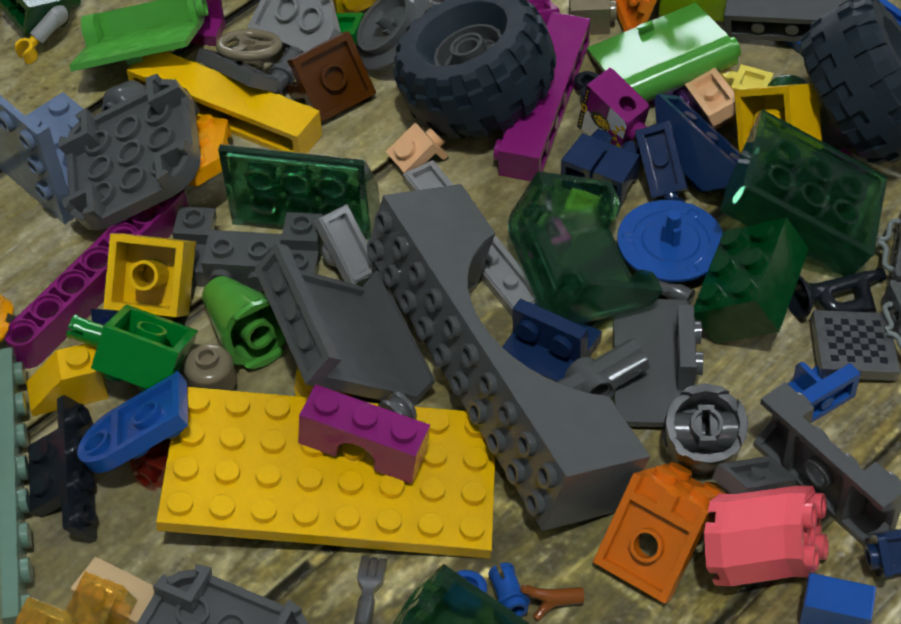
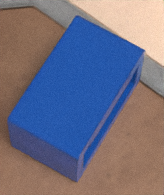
(836, 601)

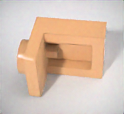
(416, 148)

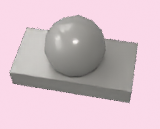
(345, 245)

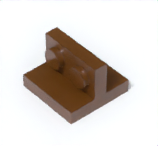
(330, 76)

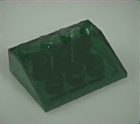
(272, 182)
(819, 189)

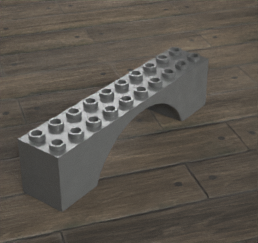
(556, 443)

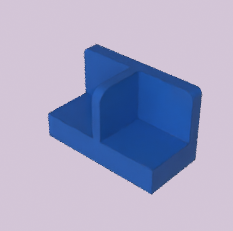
(827, 392)

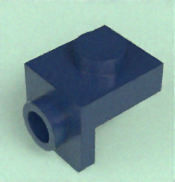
(884, 553)

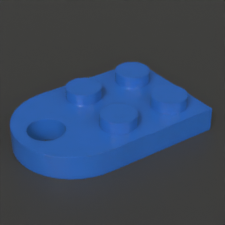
(136, 425)

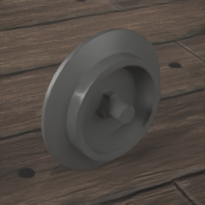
(383, 28)

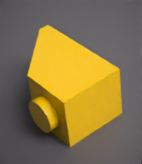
(67, 374)

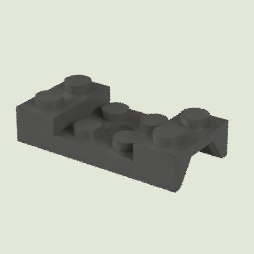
(855, 497)

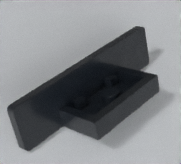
(58, 474)

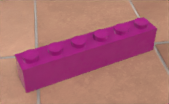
(531, 138)

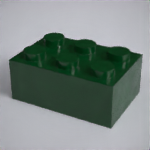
(750, 281)

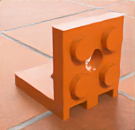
(674, 512)

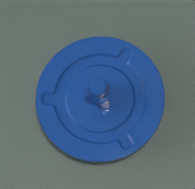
(669, 240)

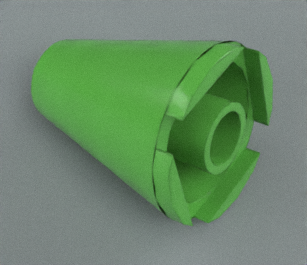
(243, 322)

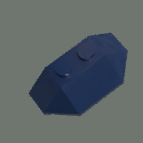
(703, 150)

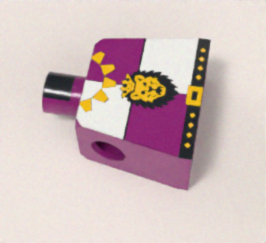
(612, 107)

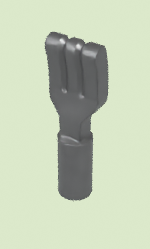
(370, 580)

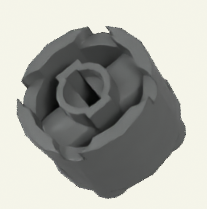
(704, 428)

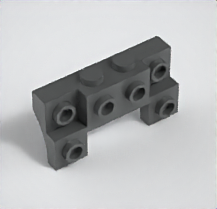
(239, 253)

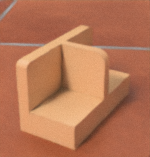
(713, 98)

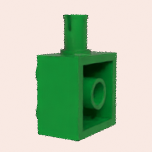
(135, 345)

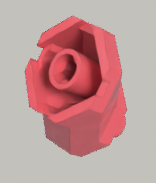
(765, 535)

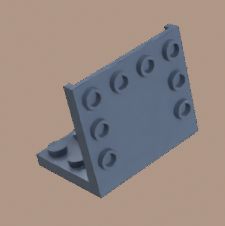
(32, 153)

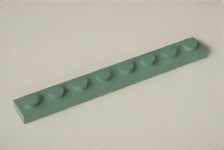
(14, 499)

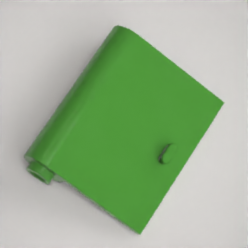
(138, 31)
(667, 51)

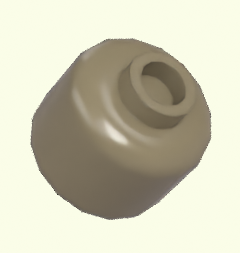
(210, 368)

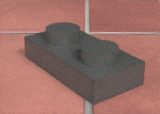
(753, 475)

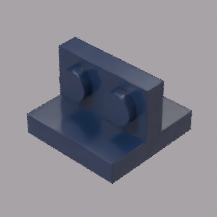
(548, 340)

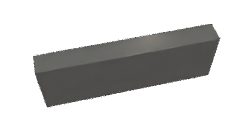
(238, 70)

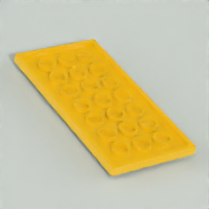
(250, 478)

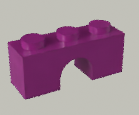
(391, 438)

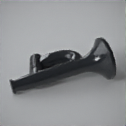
(807, 293)

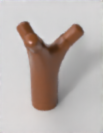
(553, 597)

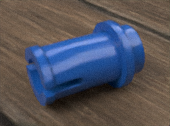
(508, 589)

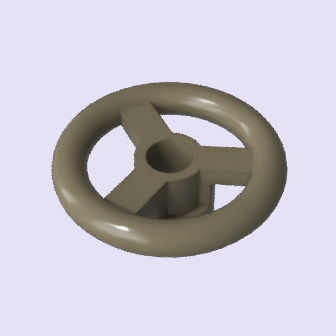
(249, 49)

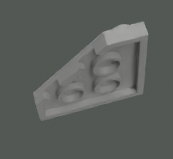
(297, 21)

